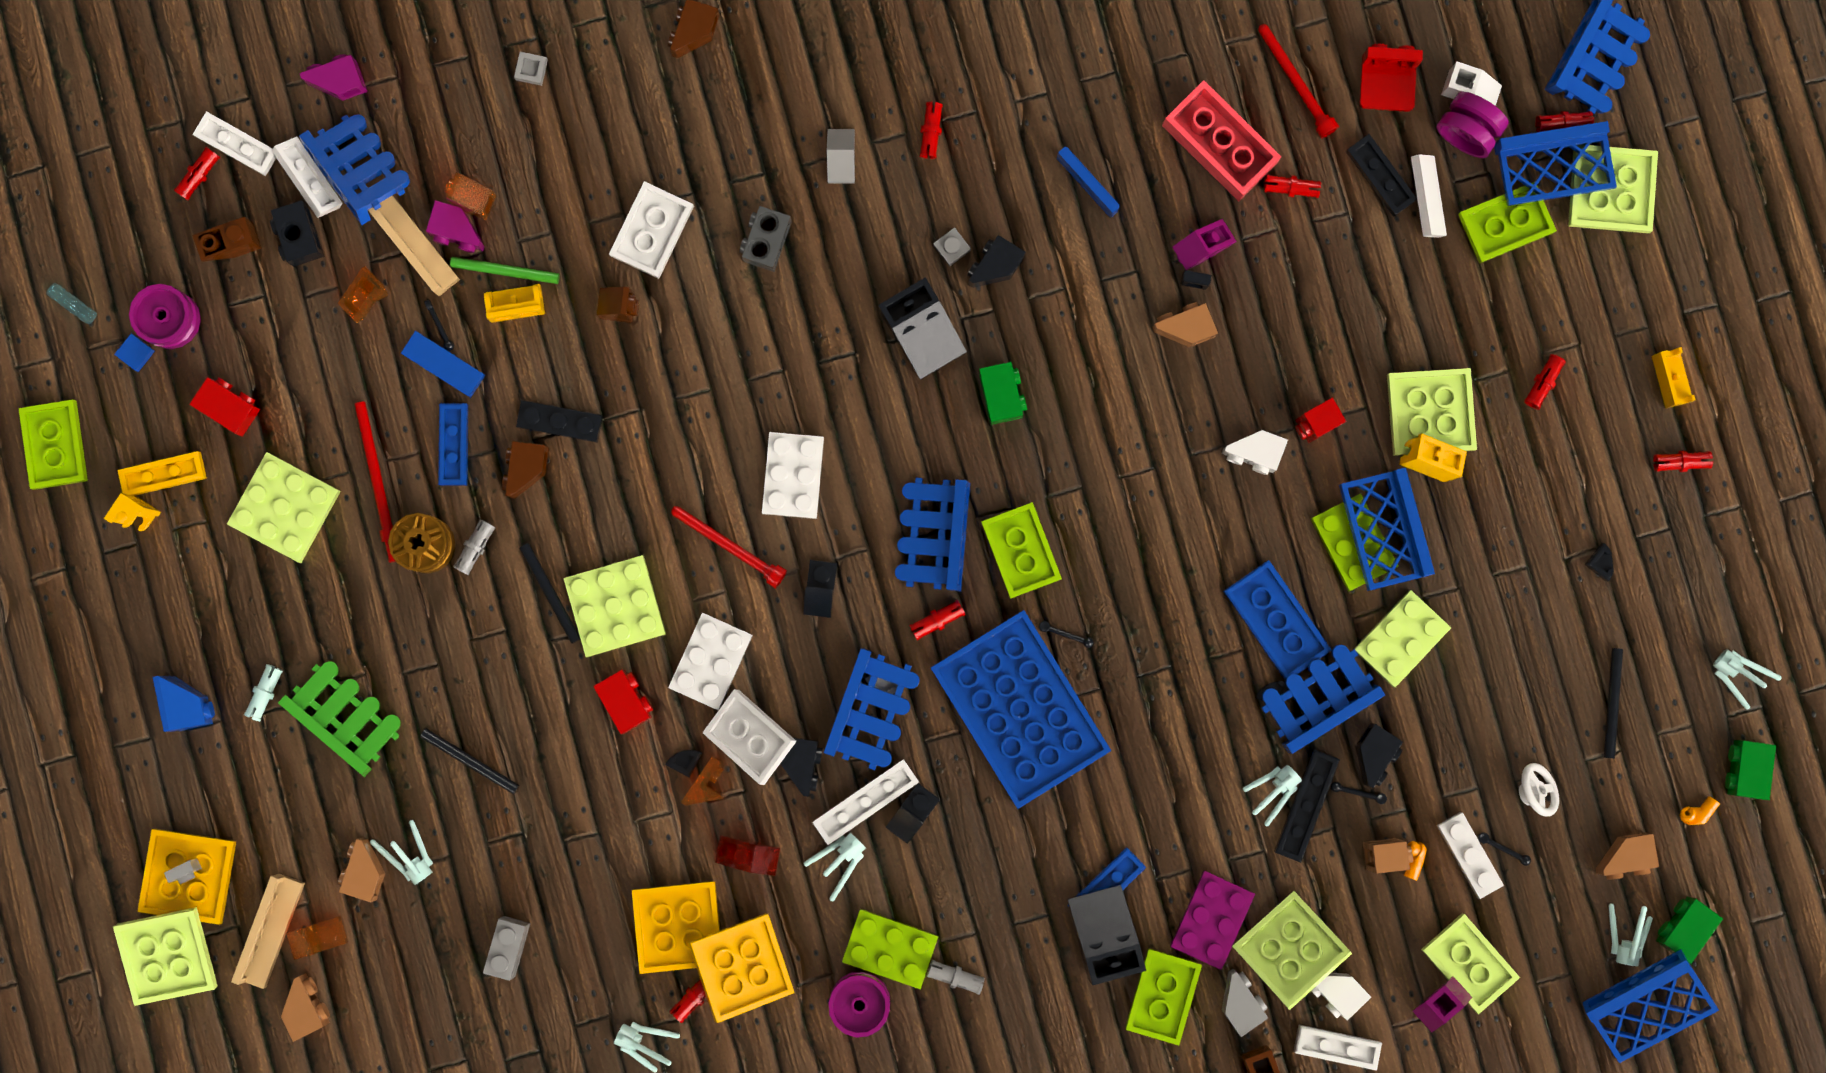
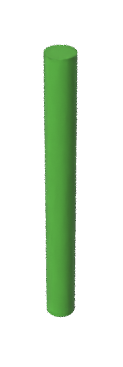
(505, 270)

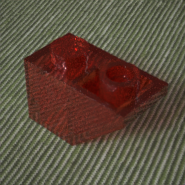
(747, 855)

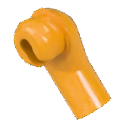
(1701, 814)
(1419, 852)

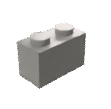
(506, 948)

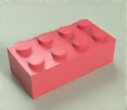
(1221, 140)

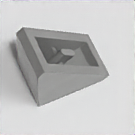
(841, 156)

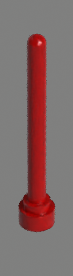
(1324, 123)
(772, 573)

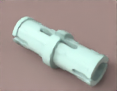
(263, 692)

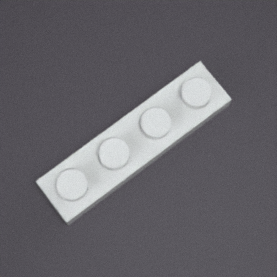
(865, 802)

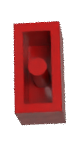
(225, 406)
(1319, 421)
(623, 701)

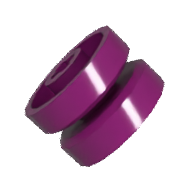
(1472, 124)
(155, 303)
(851, 1019)

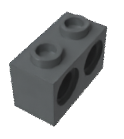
(773, 240)

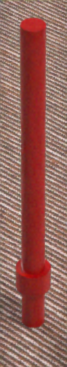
(375, 475)

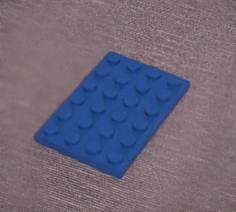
(1020, 709)

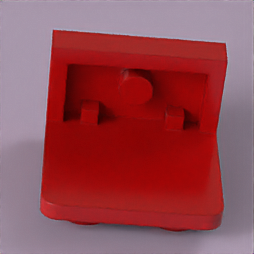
(1389, 77)

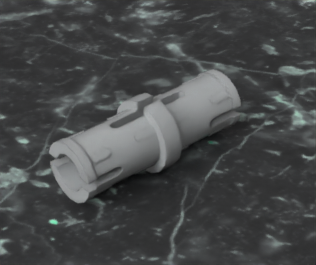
(474, 547)
(955, 977)

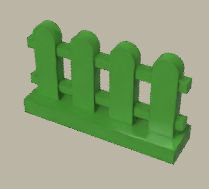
(332, 707)

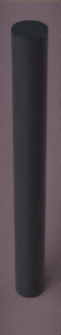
(550, 593)
(1613, 703)
(469, 761)

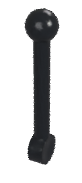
(448, 345)
(1044, 626)
(1380, 798)
(1484, 838)

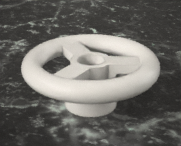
(1534, 791)

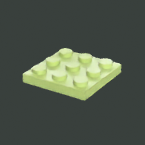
(1619, 209)
(1434, 405)
(283, 507)
(614, 606)
(1292, 950)
(165, 956)

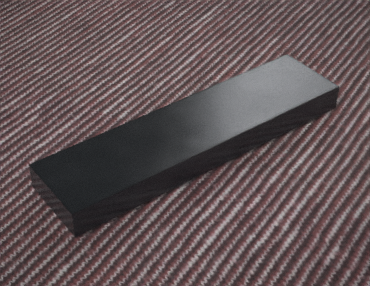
(1306, 805)

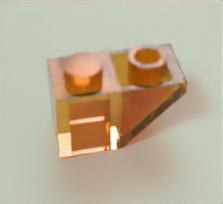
(470, 196)

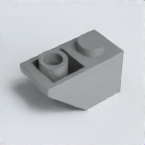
(1240, 1005)

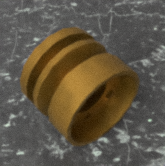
(438, 544)

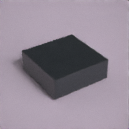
(1195, 280)

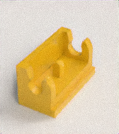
(514, 303)
(1672, 378)
(1434, 458)
(126, 510)

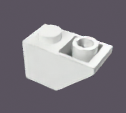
(1471, 80)
(1259, 449)
(1342, 993)

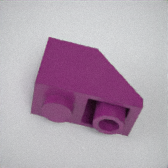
(337, 78)
(453, 225)
(1442, 1004)

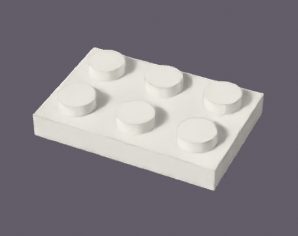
(651, 230)
(793, 475)
(710, 661)
(749, 737)

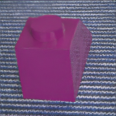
(1203, 244)

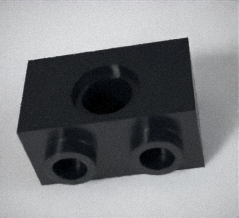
(304, 248)

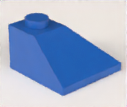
(181, 705)

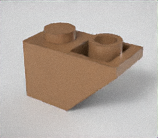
(1189, 327)
(1629, 854)
(364, 872)
(303, 1009)

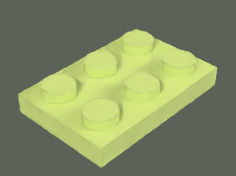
(1402, 638)
(1472, 960)

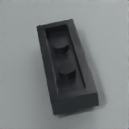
(1381, 175)
(559, 421)

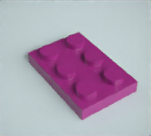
(1212, 920)

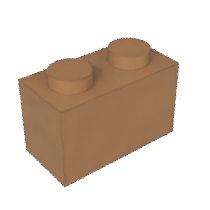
(1387, 855)

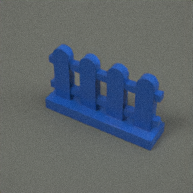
(1586, 63)
(358, 177)
(938, 547)
(869, 695)
(1335, 698)

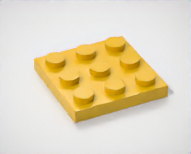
(205, 891)
(671, 919)
(741, 968)

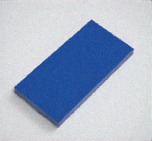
(1277, 620)

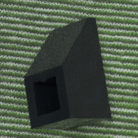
(997, 265)
(1375, 753)
(800, 764)

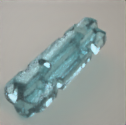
(71, 303)

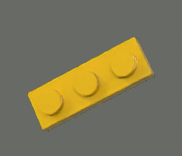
(162, 474)

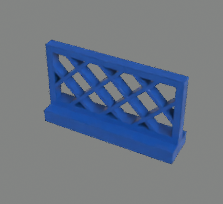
(1548, 141)
(1409, 524)
(1644, 984)

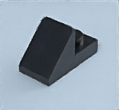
(820, 588)
(912, 813)

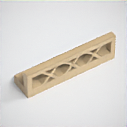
(414, 246)
(268, 931)

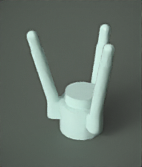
(1731, 664)
(1285, 782)
(849, 849)
(415, 869)
(1629, 951)
(630, 1040)

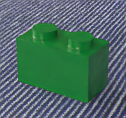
(1001, 393)
(1750, 769)
(1688, 928)

